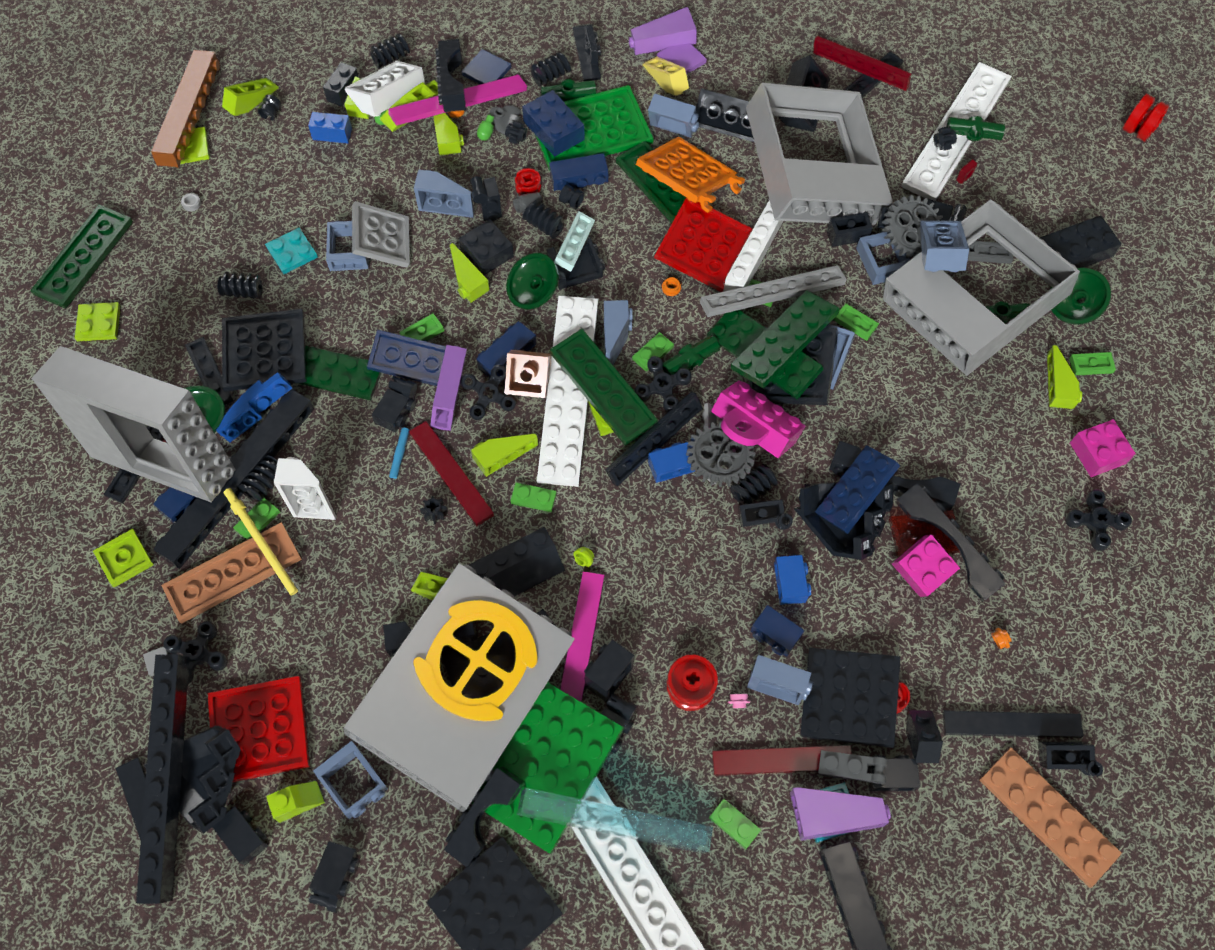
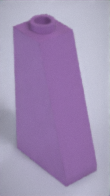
(664, 32)
(448, 387)
(834, 813)

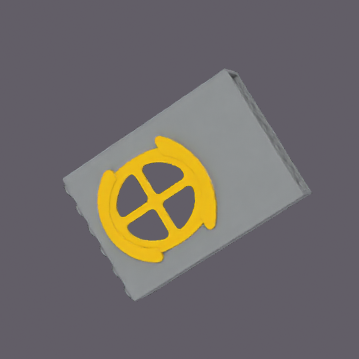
(431, 727)

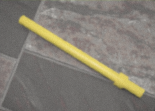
(240, 509)

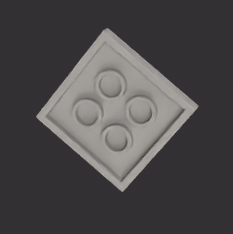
(380, 234)

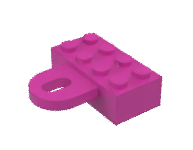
(758, 417)

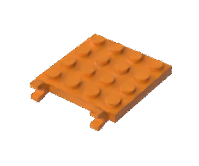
(689, 171)

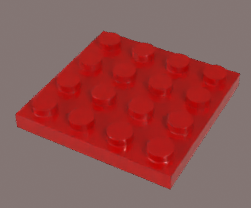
(703, 244)
(266, 725)

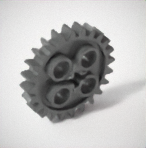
(897, 232)
(703, 444)

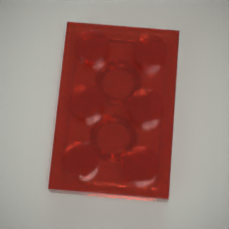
(909, 531)

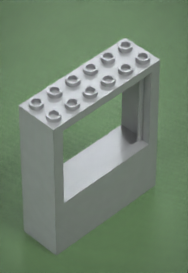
(813, 188)
(953, 317)
(108, 412)

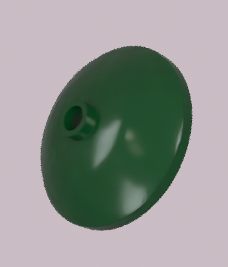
(525, 278)
(1097, 294)
(209, 404)

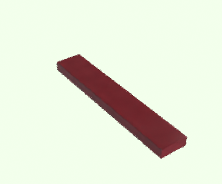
(862, 63)
(451, 473)
(771, 760)

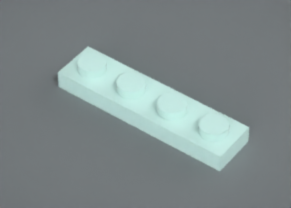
(574, 241)

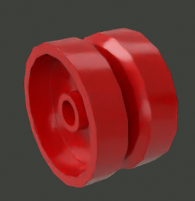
(1145, 117)
(696, 670)

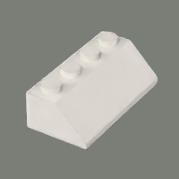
(384, 87)
(302, 490)

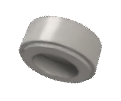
(191, 202)

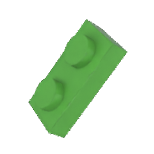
(856, 322)
(424, 329)
(657, 346)
(1092, 363)
(533, 497)
(261, 515)
(734, 824)

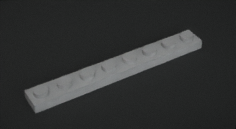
(772, 291)

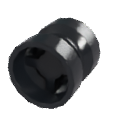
(269, 107)
(570, 196)

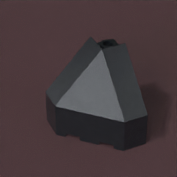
(860, 539)
(207, 776)

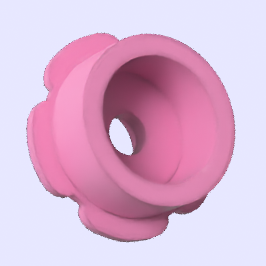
(739, 700)

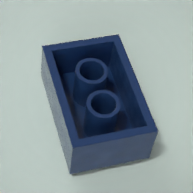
(553, 123)

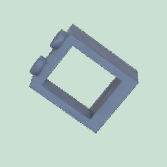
(673, 115)
(342, 261)
(876, 274)
(780, 680)
(334, 764)

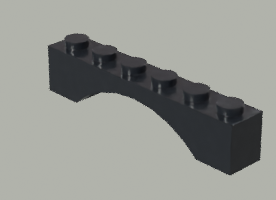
(450, 90)
(941, 488)
(980, 575)

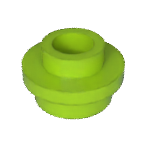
(583, 556)

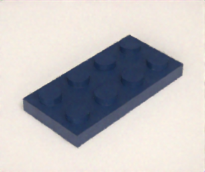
(406, 357)
(857, 489)

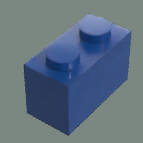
(330, 127)
(669, 462)
(791, 579)

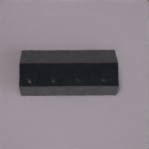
(805, 73)
(724, 114)
(521, 563)

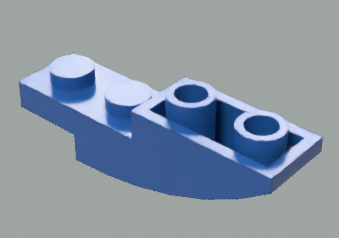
(248, 407)

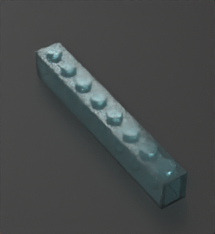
(614, 820)

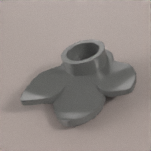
(504, 116)

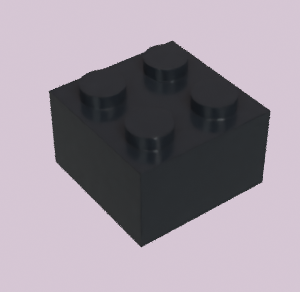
(486, 247)
(608, 670)

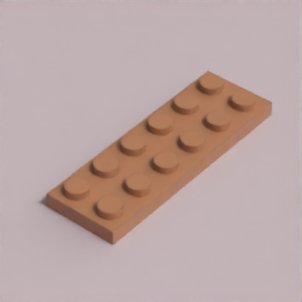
(228, 574)
(1050, 817)

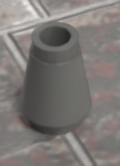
(521, 202)

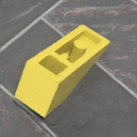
(668, 75)

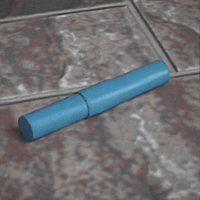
(399, 453)

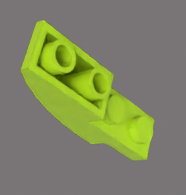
(418, 93)

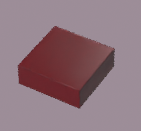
(966, 172)

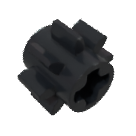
(516, 132)
(945, 138)
(439, 509)

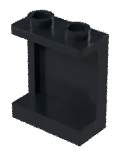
(587, 267)

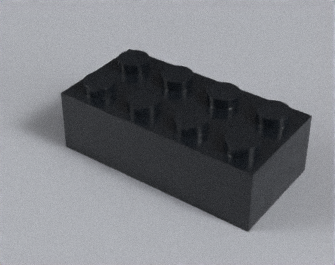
(1084, 242)

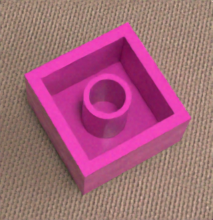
(1102, 448)
(925, 566)

